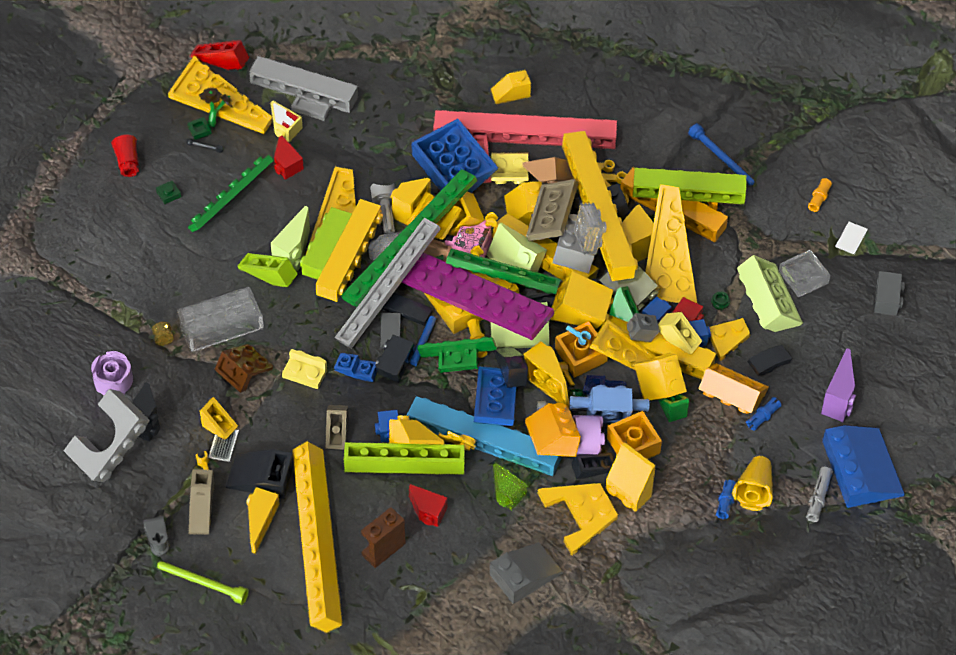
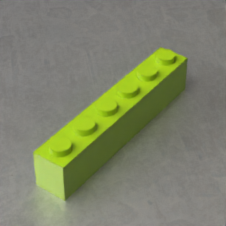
(692, 185)
(404, 458)

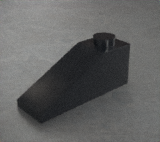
(512, 366)

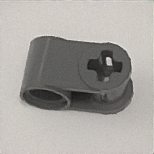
(157, 535)

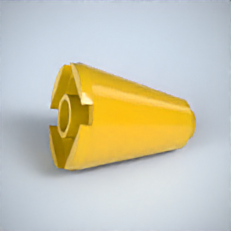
(755, 485)

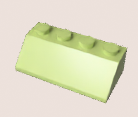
(768, 294)

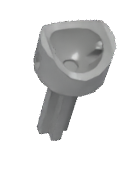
(382, 196)

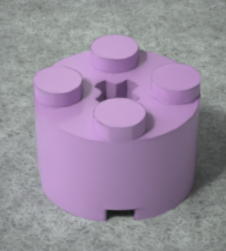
(112, 372)
(590, 431)

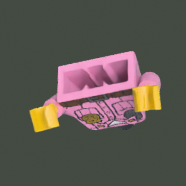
(475, 238)

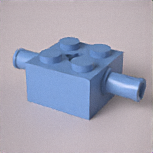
(610, 403)

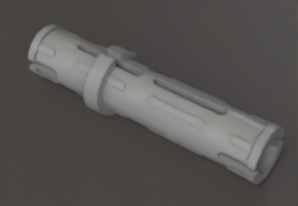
(817, 500)

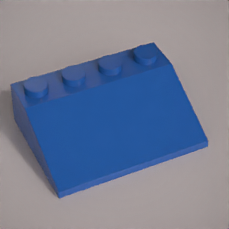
(449, 151)
(861, 465)

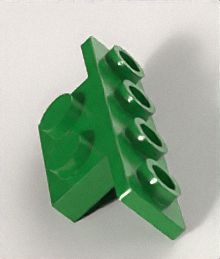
(457, 354)

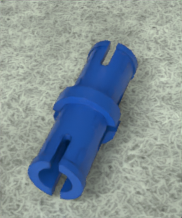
(763, 413)
(725, 499)

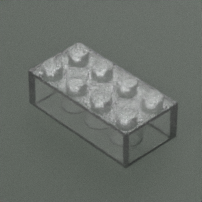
(220, 319)

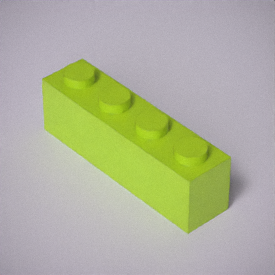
(324, 242)

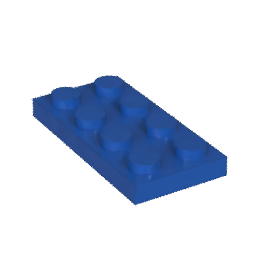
(493, 399)

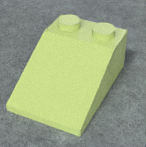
(293, 239)
(515, 249)

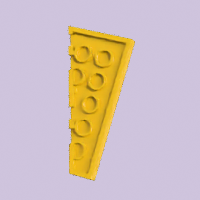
(338, 195)
(669, 250)

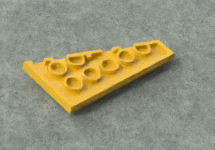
(199, 77)

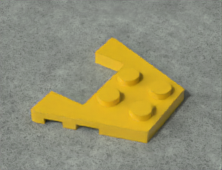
(588, 506)

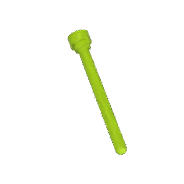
(239, 594)

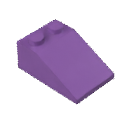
(839, 395)

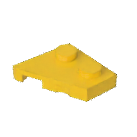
(728, 336)

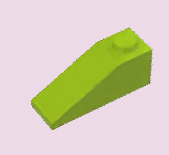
(270, 269)

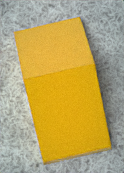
(217, 419)

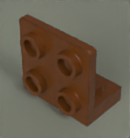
(240, 364)

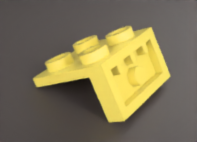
(510, 168)

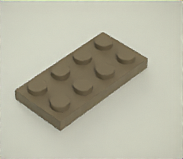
(552, 210)

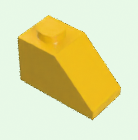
(512, 87)

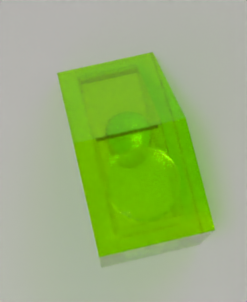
(508, 488)

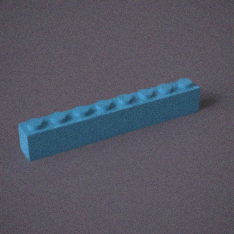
(489, 438)

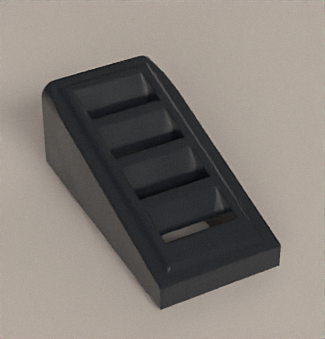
(582, 469)

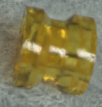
(162, 333)

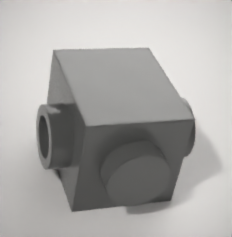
(643, 327)

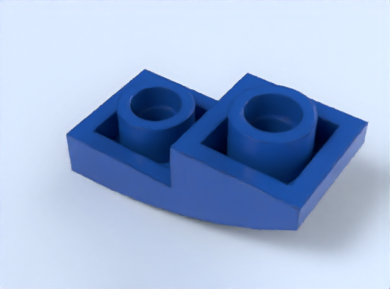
(354, 367)

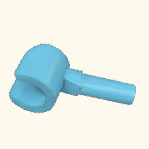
(579, 334)

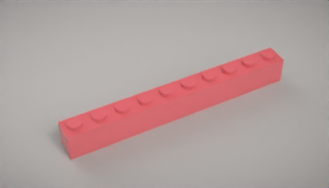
(530, 129)

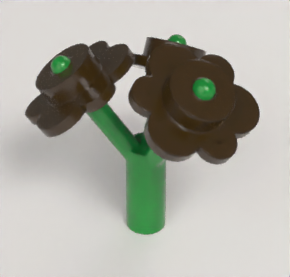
(212, 96)

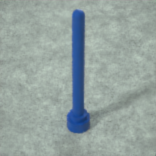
(698, 133)

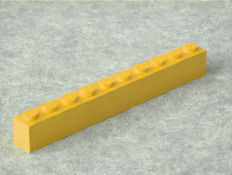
(593, 189)
(317, 537)

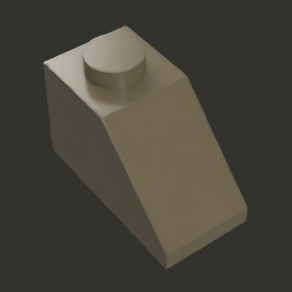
(336, 426)

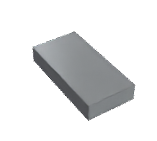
(311, 107)

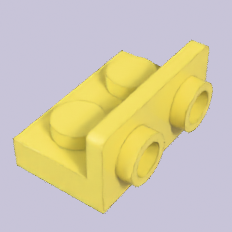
(305, 369)

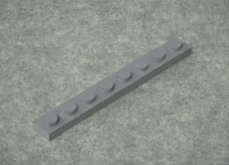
(387, 283)

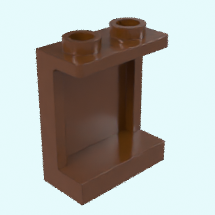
(385, 537)

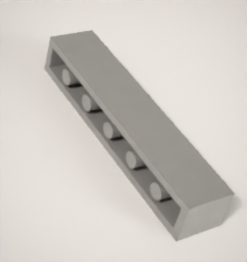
(299, 81)

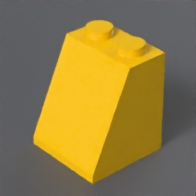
(639, 232)
(582, 301)

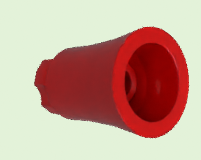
(126, 154)

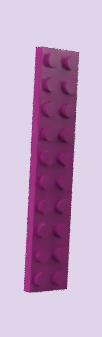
(478, 296)

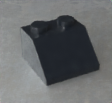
(145, 403)

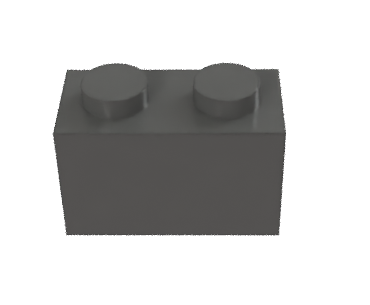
(888, 293)

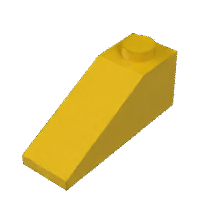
(262, 508)

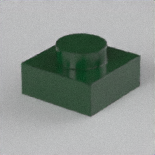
(199, 128)
(168, 192)

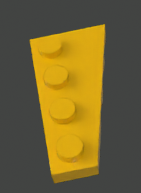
(618, 345)

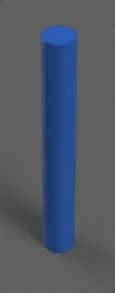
(423, 339)

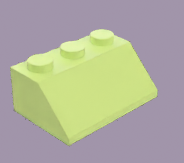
(507, 338)

